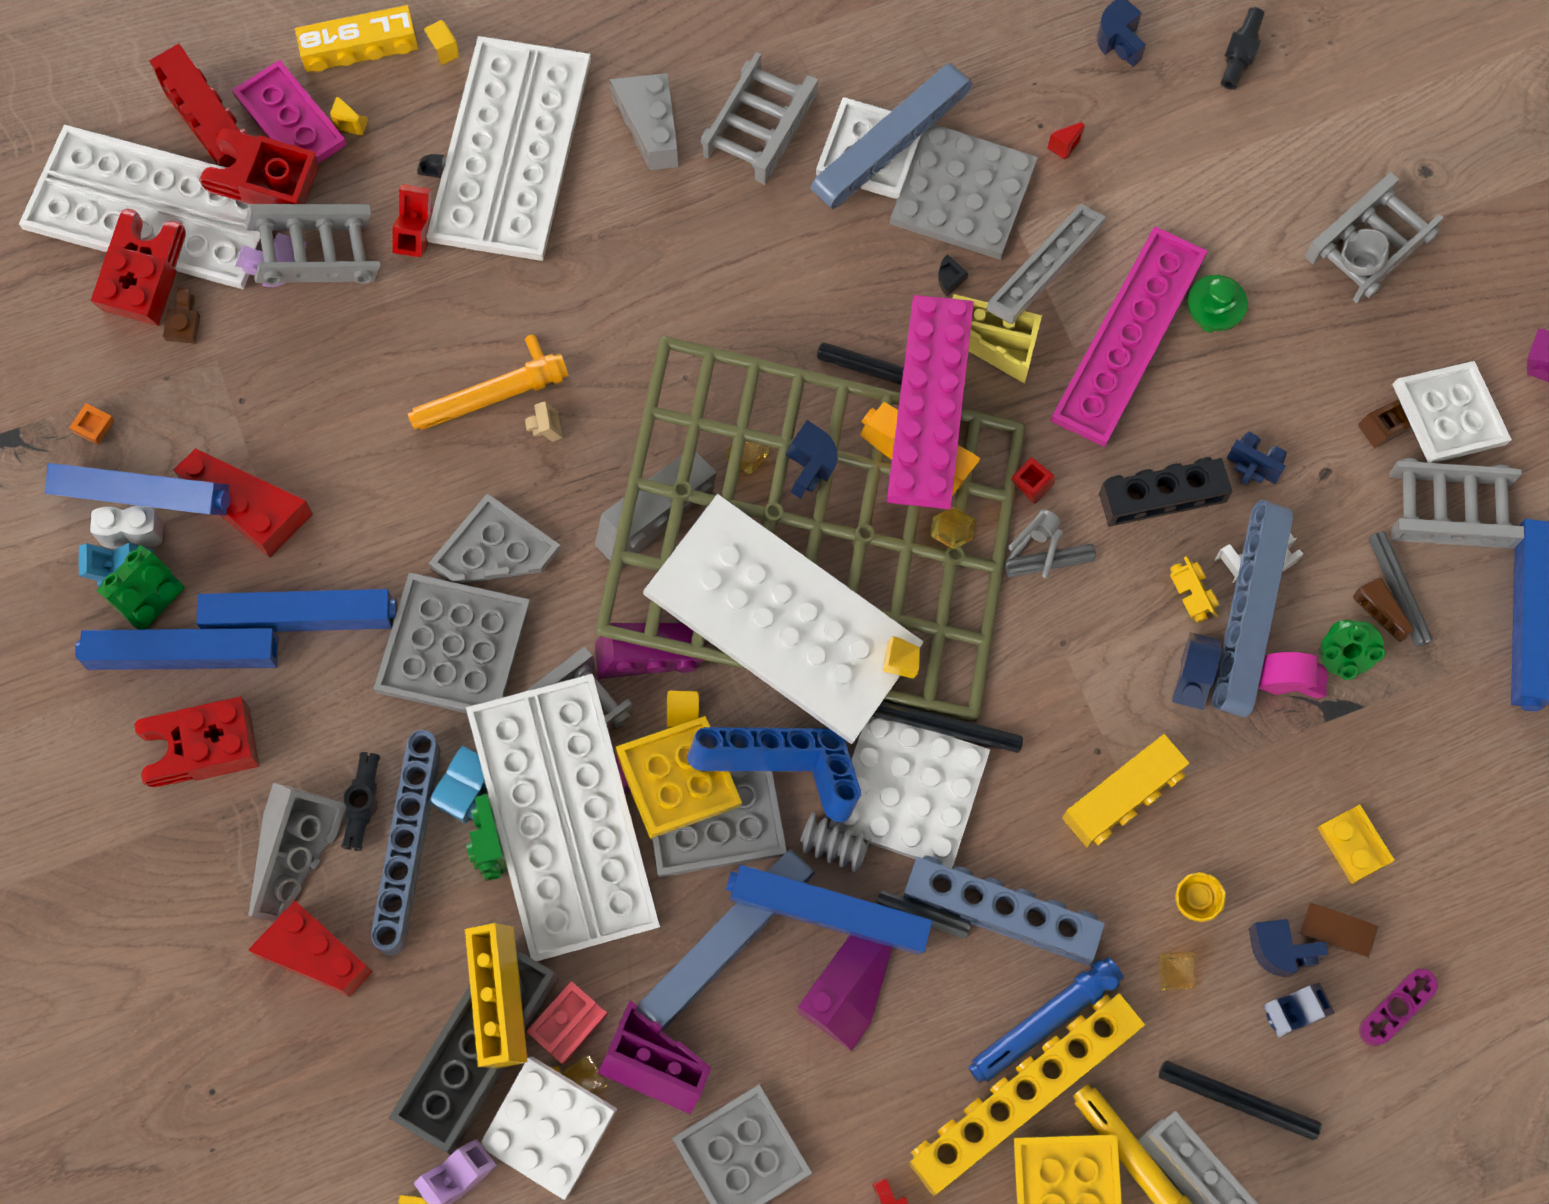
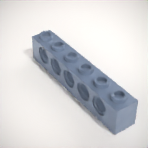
(1086, 926)

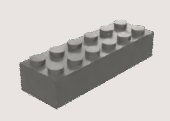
(449, 1083)

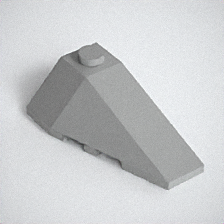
(291, 840)

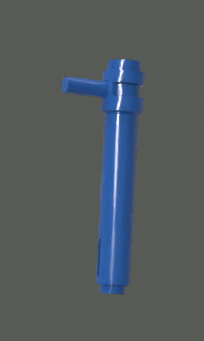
(1085, 990)

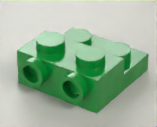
(140, 588)
(485, 844)

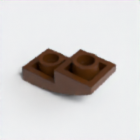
(1339, 930)

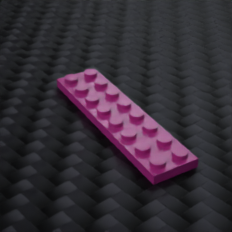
(1128, 336)
(930, 403)

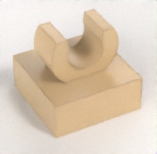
(545, 422)

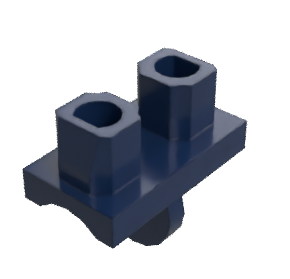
(1255, 463)

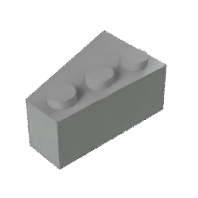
(649, 116)

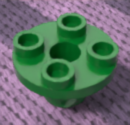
(1217, 303)
(1351, 648)

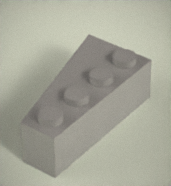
(652, 509)

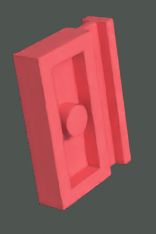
(567, 1023)

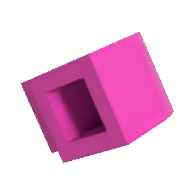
(1293, 672)

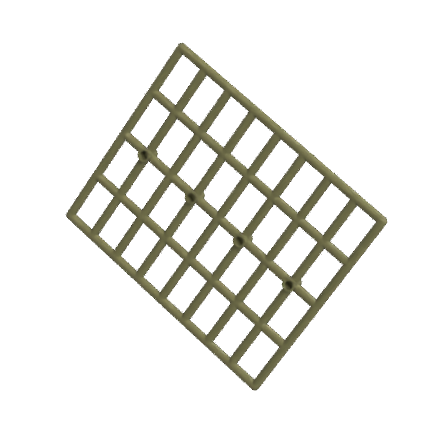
(773, 513)

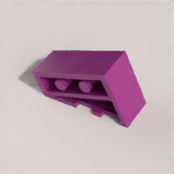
(623, 659)
(654, 1063)

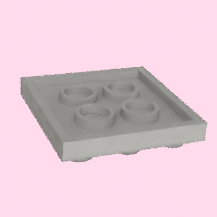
(742, 1152)

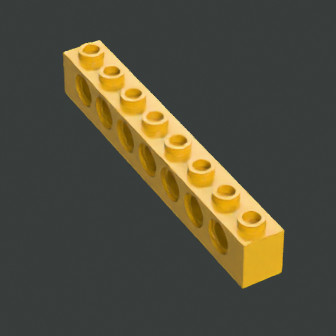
(1122, 1024)

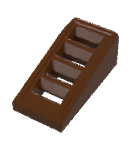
(1377, 429)
(1382, 606)

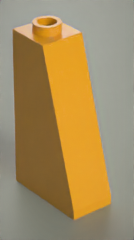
(880, 432)

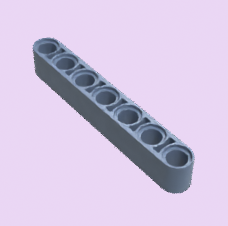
(891, 136)
(1252, 608)
(410, 856)
(715, 951)

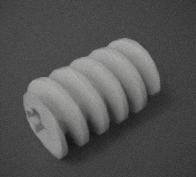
(834, 843)

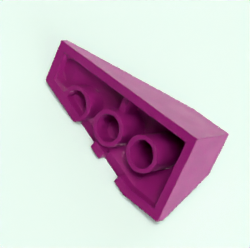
(847, 991)

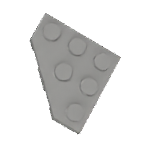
(493, 546)

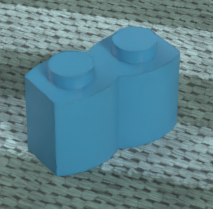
(460, 785)

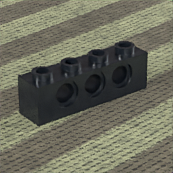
(1122, 509)

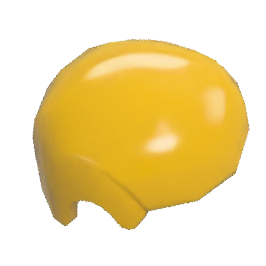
(1200, 897)

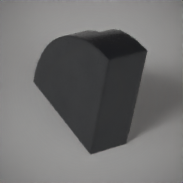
(431, 165)
(950, 275)

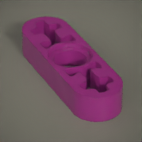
(1407, 984)

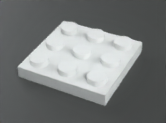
(851, 124)
(1451, 412)
(548, 1127)

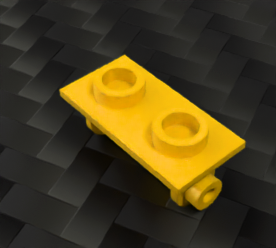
(1202, 600)

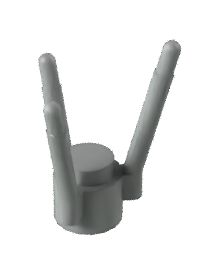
(1041, 529)

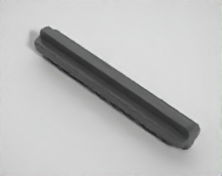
(1400, 587)

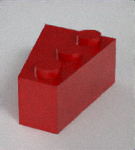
(310, 950)

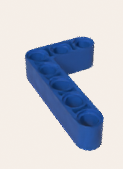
(783, 750)

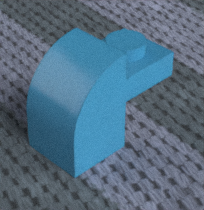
(99, 562)

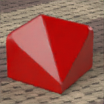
(1065, 140)
(1033, 479)

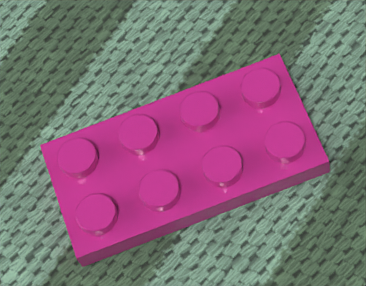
(288, 112)

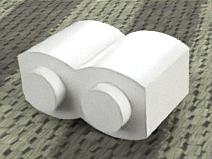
(132, 525)

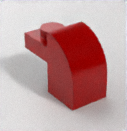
(413, 221)

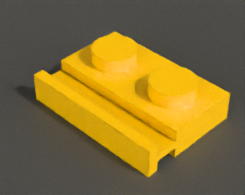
(1355, 844)

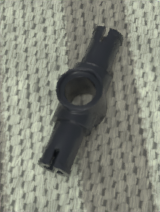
(1242, 48)
(359, 817)

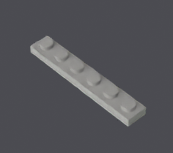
(1045, 264)

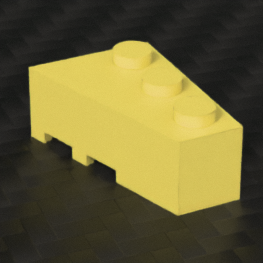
(1002, 343)

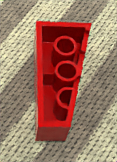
(194, 100)
(256, 507)

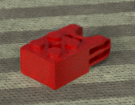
(263, 170)
(141, 263)
(192, 745)

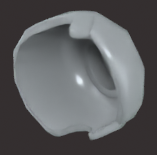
(1366, 253)

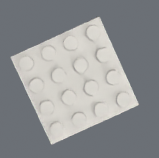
(914, 789)

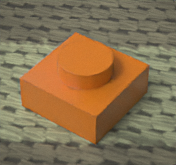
(91, 424)

